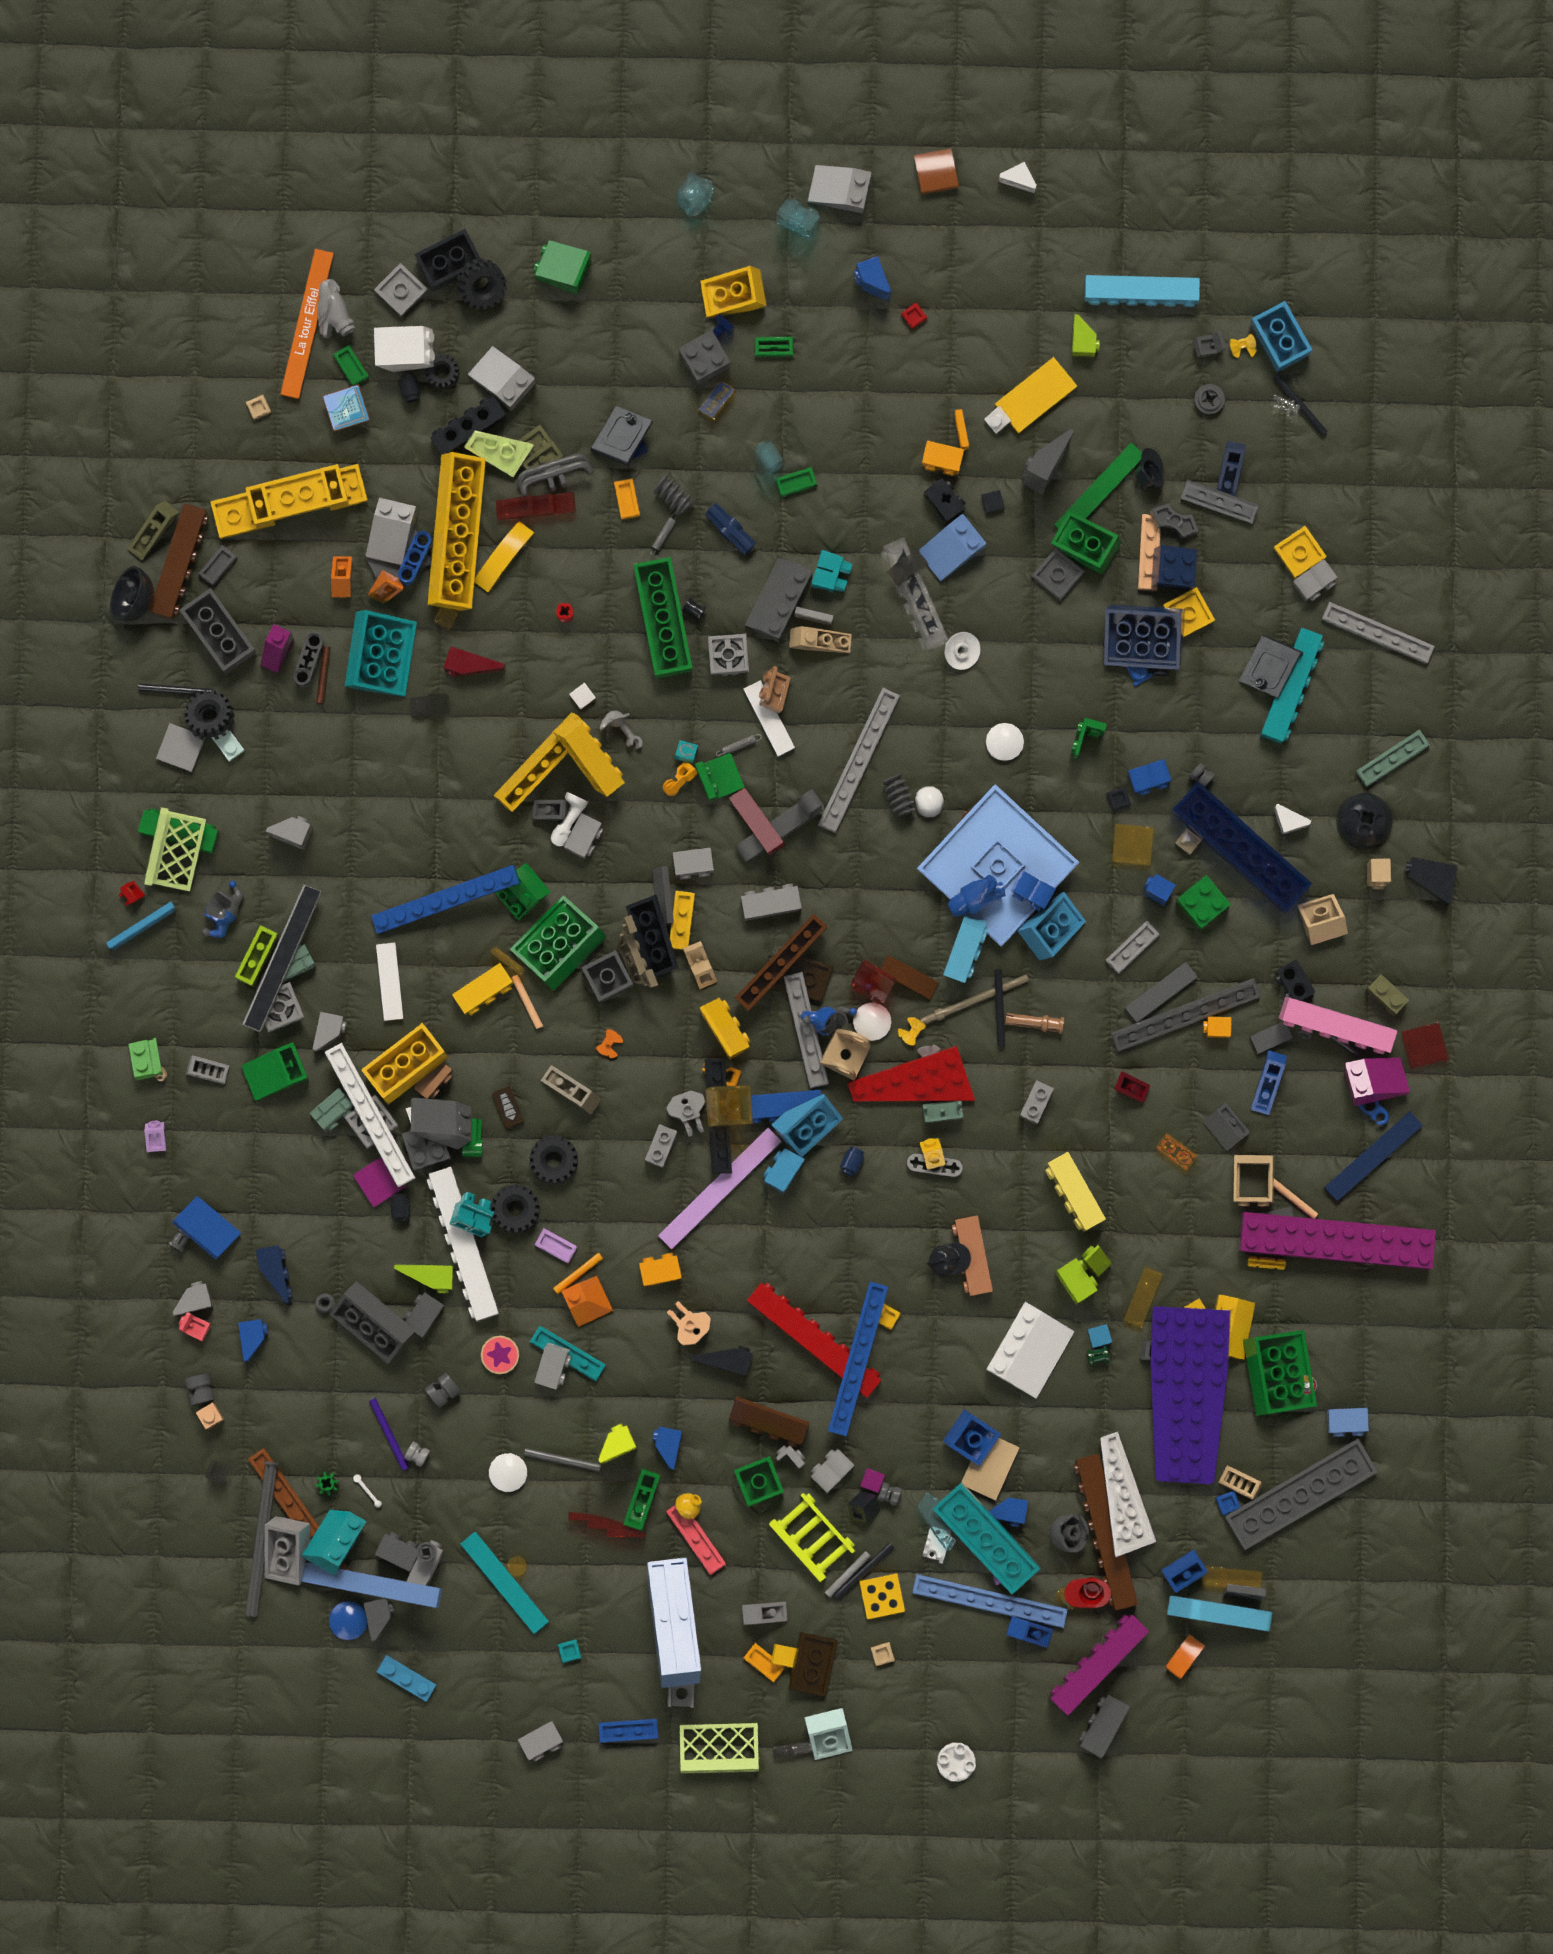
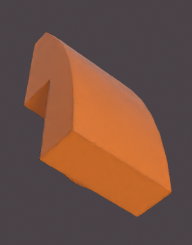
(1185, 1656)

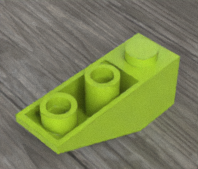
(1096, 1260)

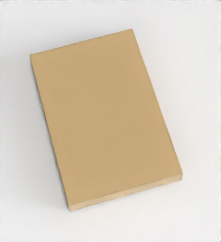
(992, 1472)

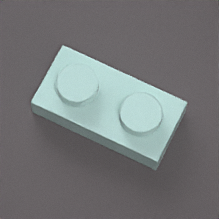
(229, 745)

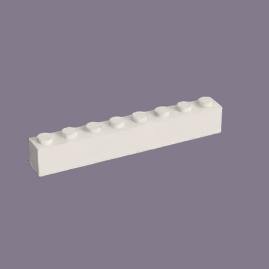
(465, 1248)

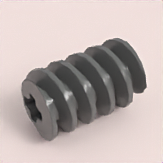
(673, 495)
(898, 795)

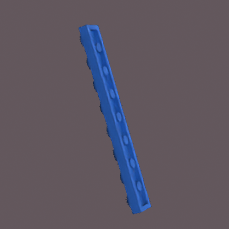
(445, 899)
(858, 1358)

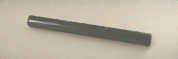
(562, 1459)

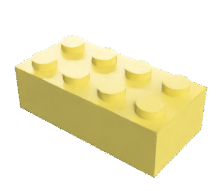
(1075, 1192)

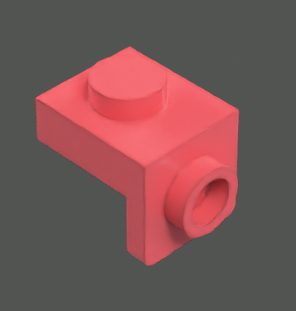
(194, 1326)

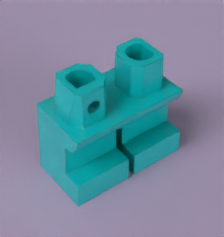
(828, 571)
(472, 1217)

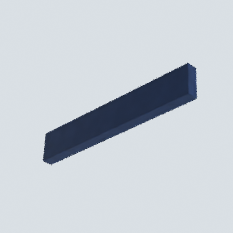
(1373, 1156)

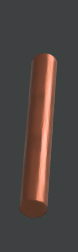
(323, 675)

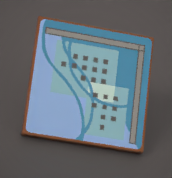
(346, 408)

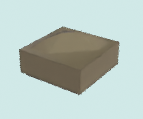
(1188, 841)

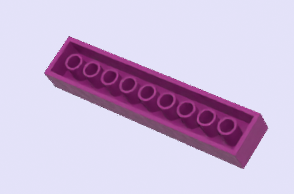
(1336, 1240)

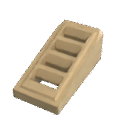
(1223, 1480)

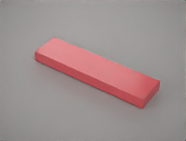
(697, 1540)

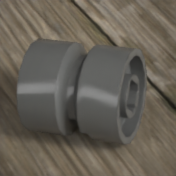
(199, 1389)
(442, 1390)

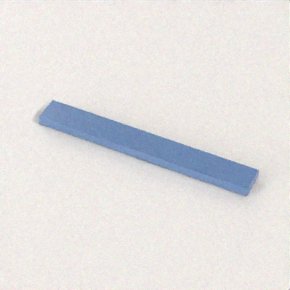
(373, 1585)
(989, 1601)

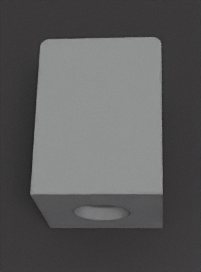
(688, 1701)

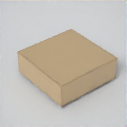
(258, 407)
(882, 1654)

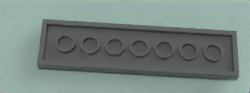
(1301, 1494)

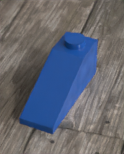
(1268, 1082)

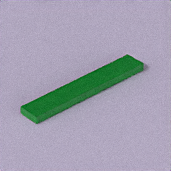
(1104, 483)

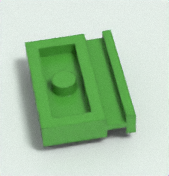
(145, 1059)

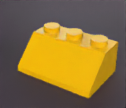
(725, 1027)
(1240, 1322)

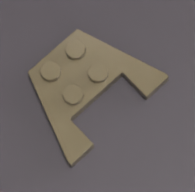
(631, 957)

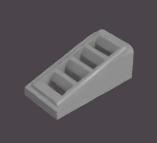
(191, 1064)

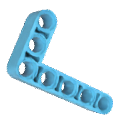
(1219, 1613)

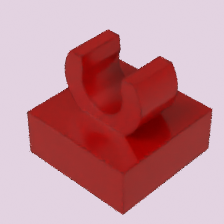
(131, 892)

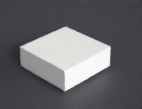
(582, 696)

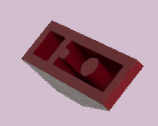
(466, 663)

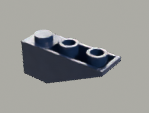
(271, 1264)

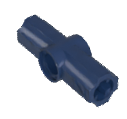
(730, 528)

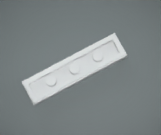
(770, 721)
(389, 981)

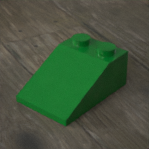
(1086, 542)

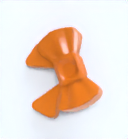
(605, 1047)

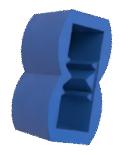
(1149, 776)
(1032, 890)

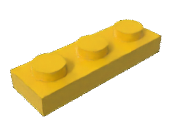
(682, 919)

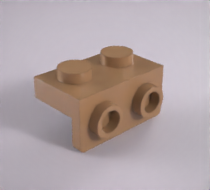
(774, 690)
(430, 1084)

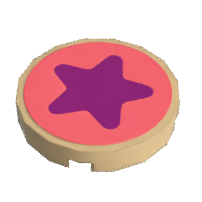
(500, 1354)

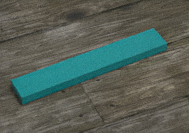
(504, 1582)

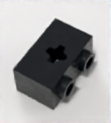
(935, 494)

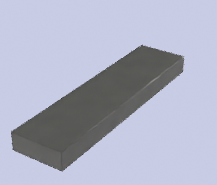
(1219, 501)
(1161, 992)

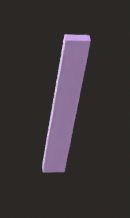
(719, 1188)

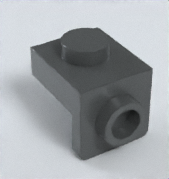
(1209, 344)

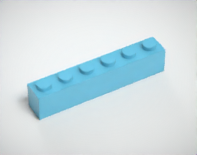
(1141, 290)

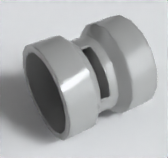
(417, 1454)

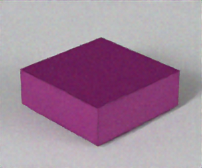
(872, 1480)

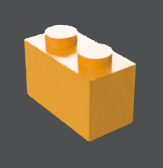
(942, 458)
(660, 1270)

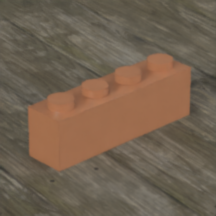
(977, 1273)

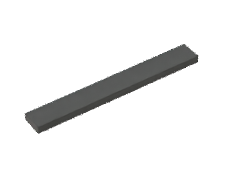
(1185, 1014)

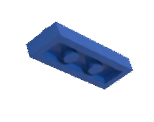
(628, 1730)

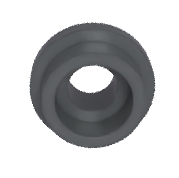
(320, 1298)

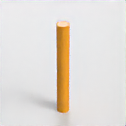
(578, 1273)

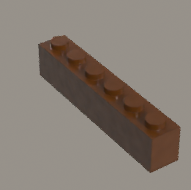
(178, 561)
(781, 963)

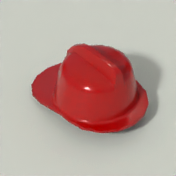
(1087, 1593)

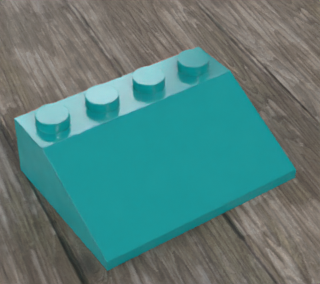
(380, 653)

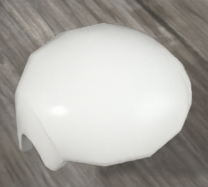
(929, 801)

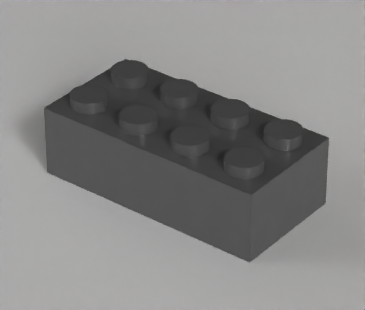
(217, 631)
(372, 1322)

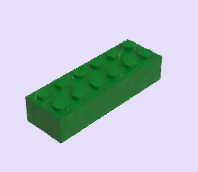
(663, 617)

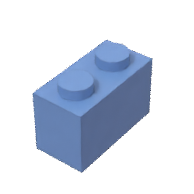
(1347, 1420)

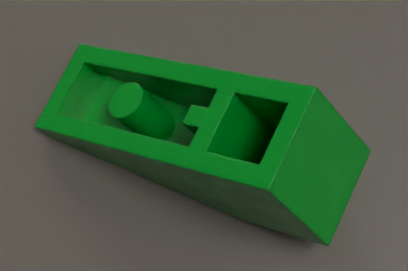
(641, 1498)

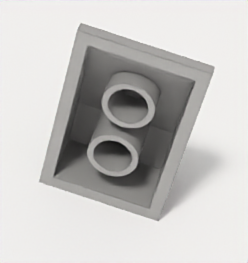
(840, 187)
(502, 378)
(391, 531)
(283, 1549)

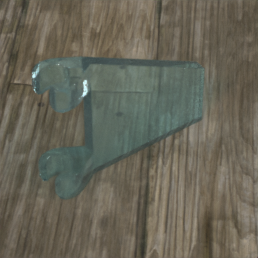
(936, 1524)

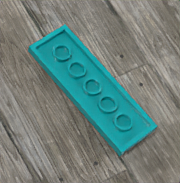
(986, 1538)

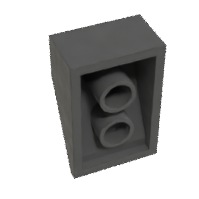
(441, 1121)

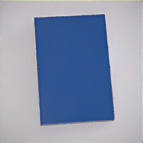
(206, 1227)

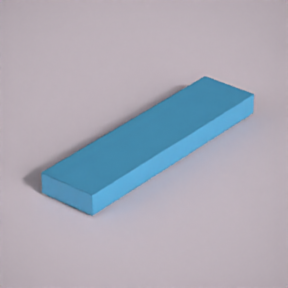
(141, 926)

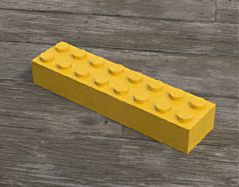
(456, 531)

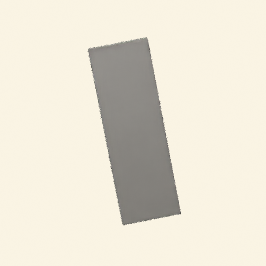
(1132, 947)

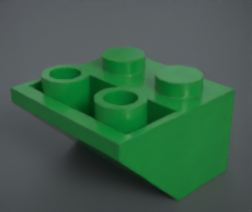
(524, 896)

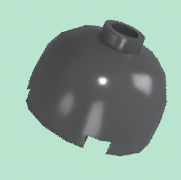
(1069, 1532)

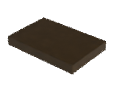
(815, 976)
(812, 1664)

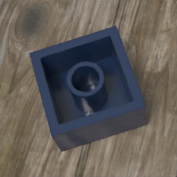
(1174, 567)

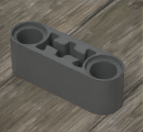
(311, 665)

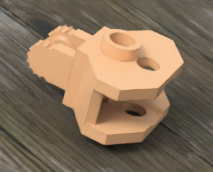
(689, 1323)

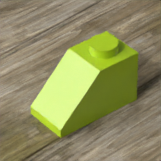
(1084, 339)

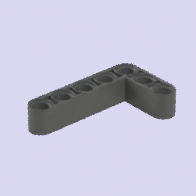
(807, 808)

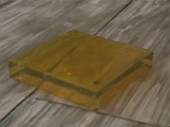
(1132, 844)

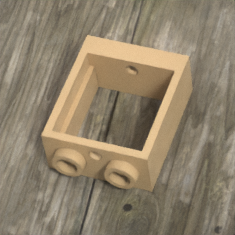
(1258, 1160)

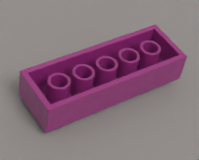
(1098, 1664)

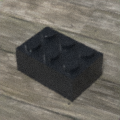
(445, 259)

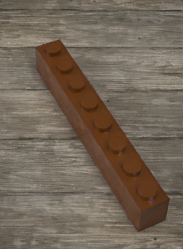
(1115, 1568)

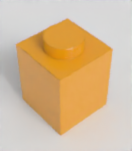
(1217, 1027)

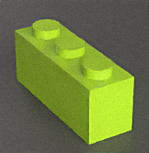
(257, 956)

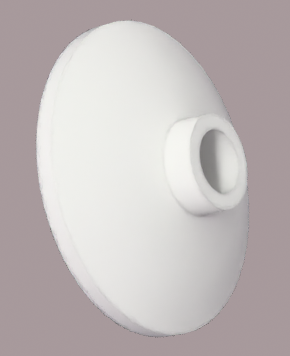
(967, 656)

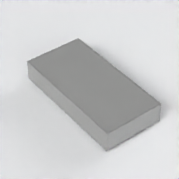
(813, 616)

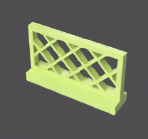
(158, 850)
(719, 1765)

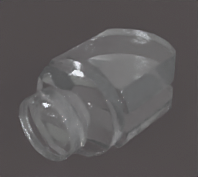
(1292, 408)

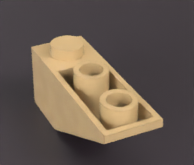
(819, 640)

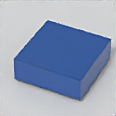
(1227, 1502)

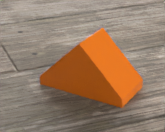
(385, 587)

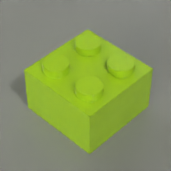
(1076, 1280)

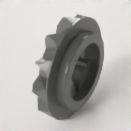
(1212, 390)

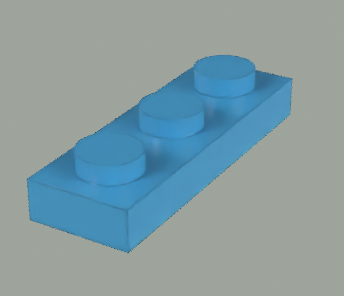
(406, 1678)

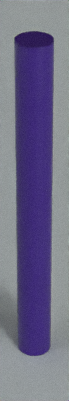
(388, 1433)

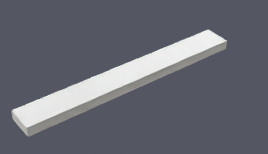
(370, 1115)

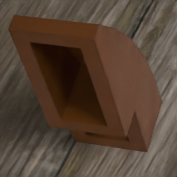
(909, 977)

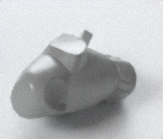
(333, 310)

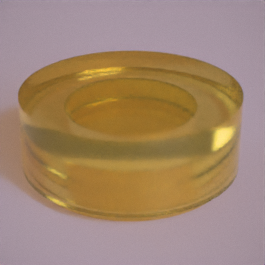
(517, 1566)

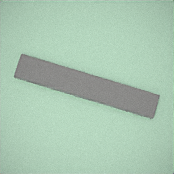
(1378, 633)
(806, 1032)

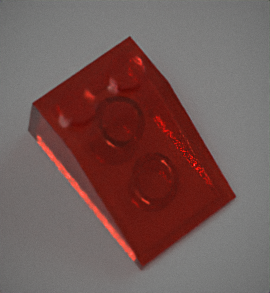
(873, 982)

